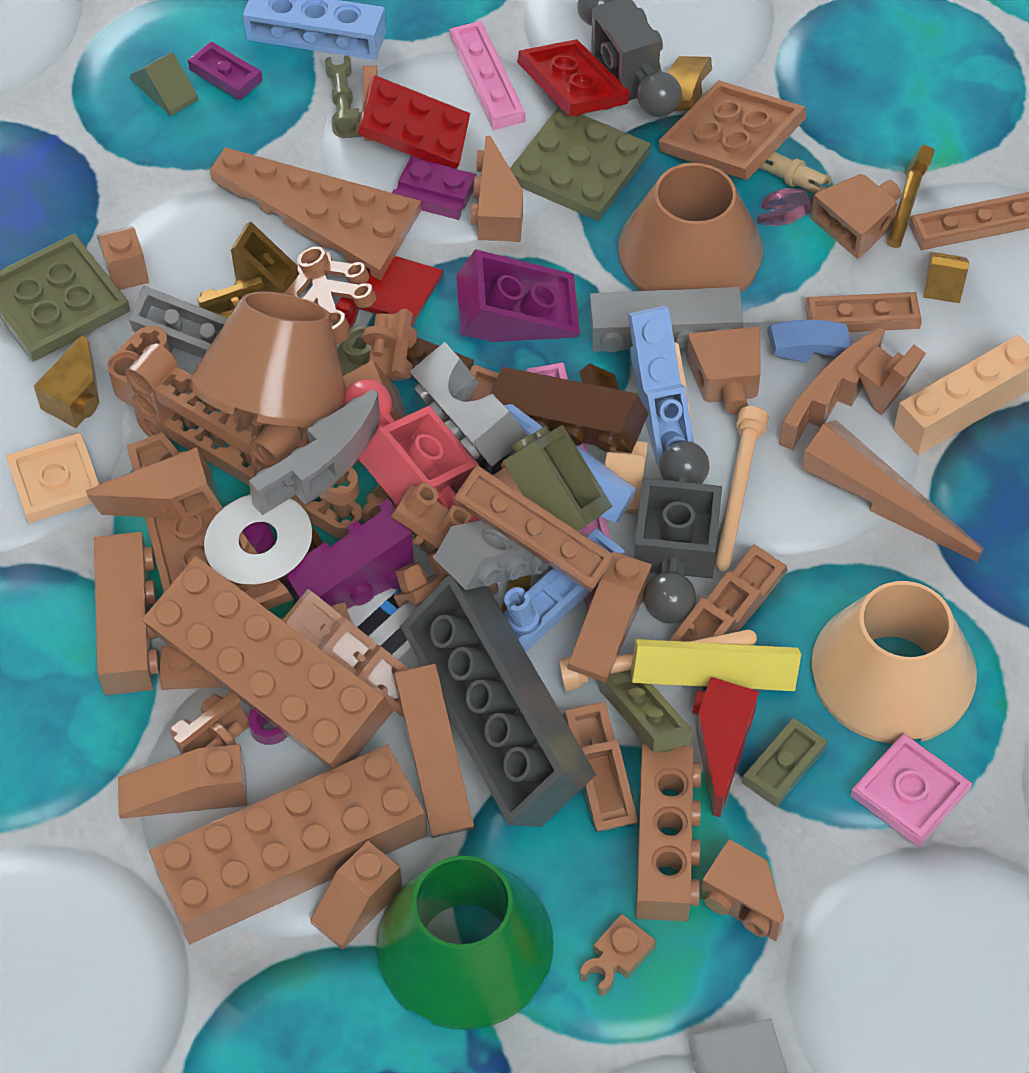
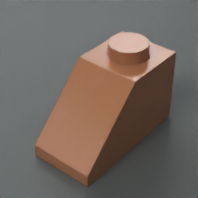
(123, 257)
(357, 895)

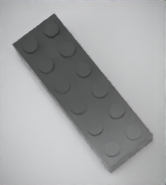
(498, 703)

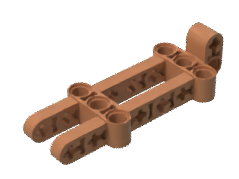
(154, 384)

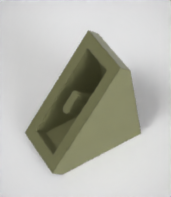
(166, 84)

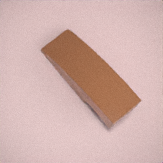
(609, 792)

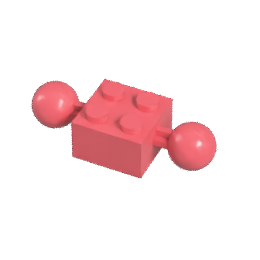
(413, 450)

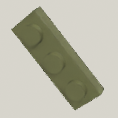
(647, 713)

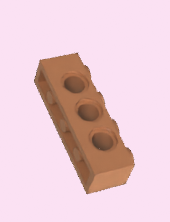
(659, 894)

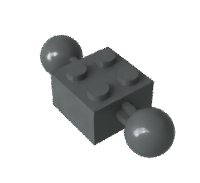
(631, 53)
(677, 530)

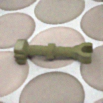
(345, 120)

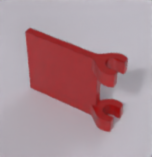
(403, 286)

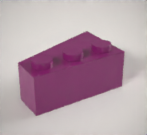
(357, 564)

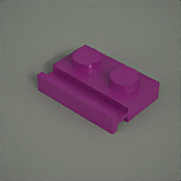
(438, 187)

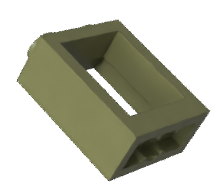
(557, 477)

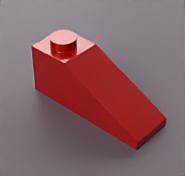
(722, 730)

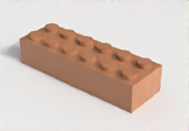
(268, 665)
(287, 843)

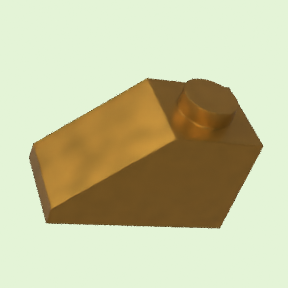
(70, 385)

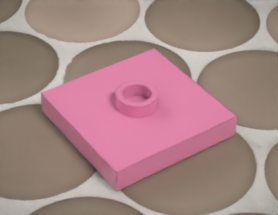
(911, 790)

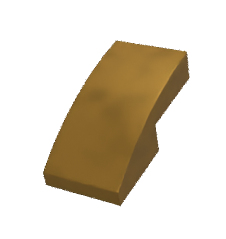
(690, 73)

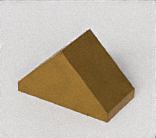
(258, 256)
(946, 277)

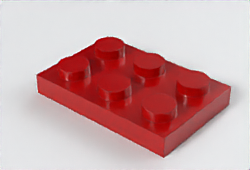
(573, 77)
(413, 123)

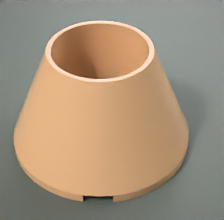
(890, 693)

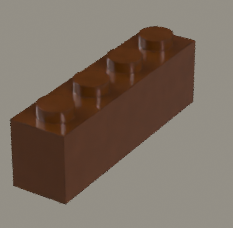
(587, 411)

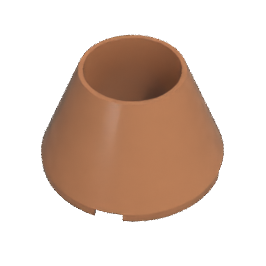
(691, 234)
(274, 362)

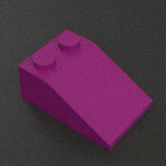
(515, 300)

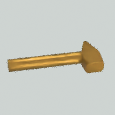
(915, 172)

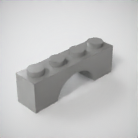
(484, 423)

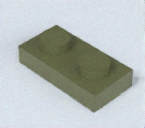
(784, 762)

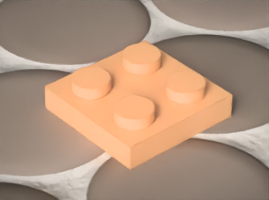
(53, 477)

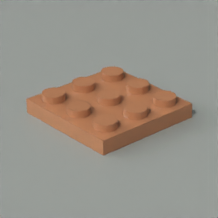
(732, 129)

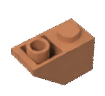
(744, 888)

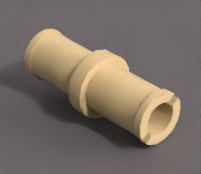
(795, 173)

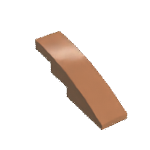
(835, 383)
(733, 598)
(347, 645)

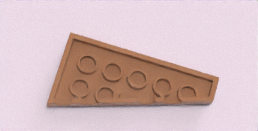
(330, 211)
(179, 540)

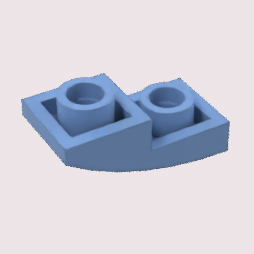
(802, 337)

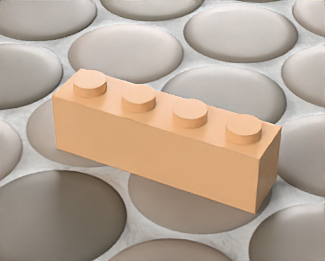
(964, 396)

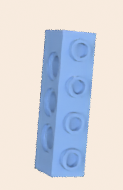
(317, 25)

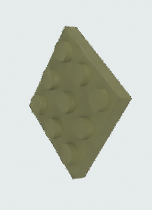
(580, 163)
(57, 297)

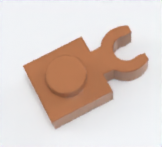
(620, 950)

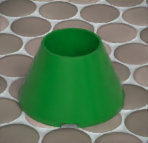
(465, 982)

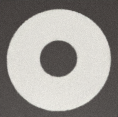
(236, 565)

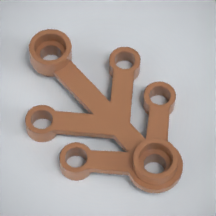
(314, 266)

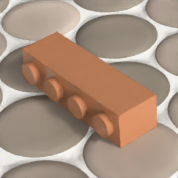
(121, 601)

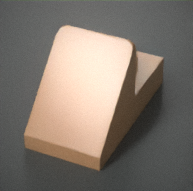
(631, 469)

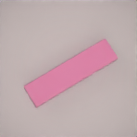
(487, 75)

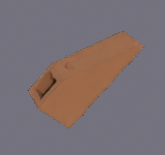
(500, 197)
(160, 490)

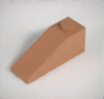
(610, 617)
(185, 783)

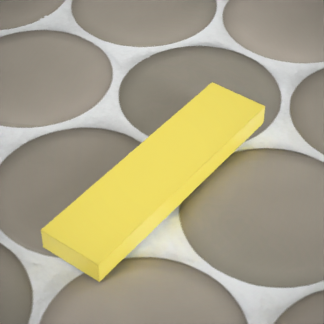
(697, 662)

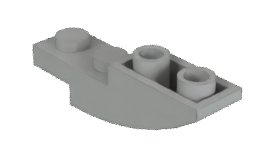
(331, 452)

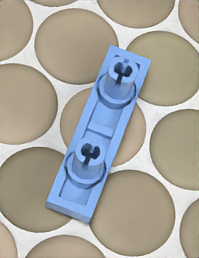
(548, 600)

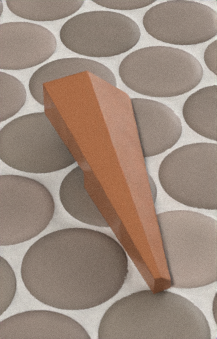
(851, 465)

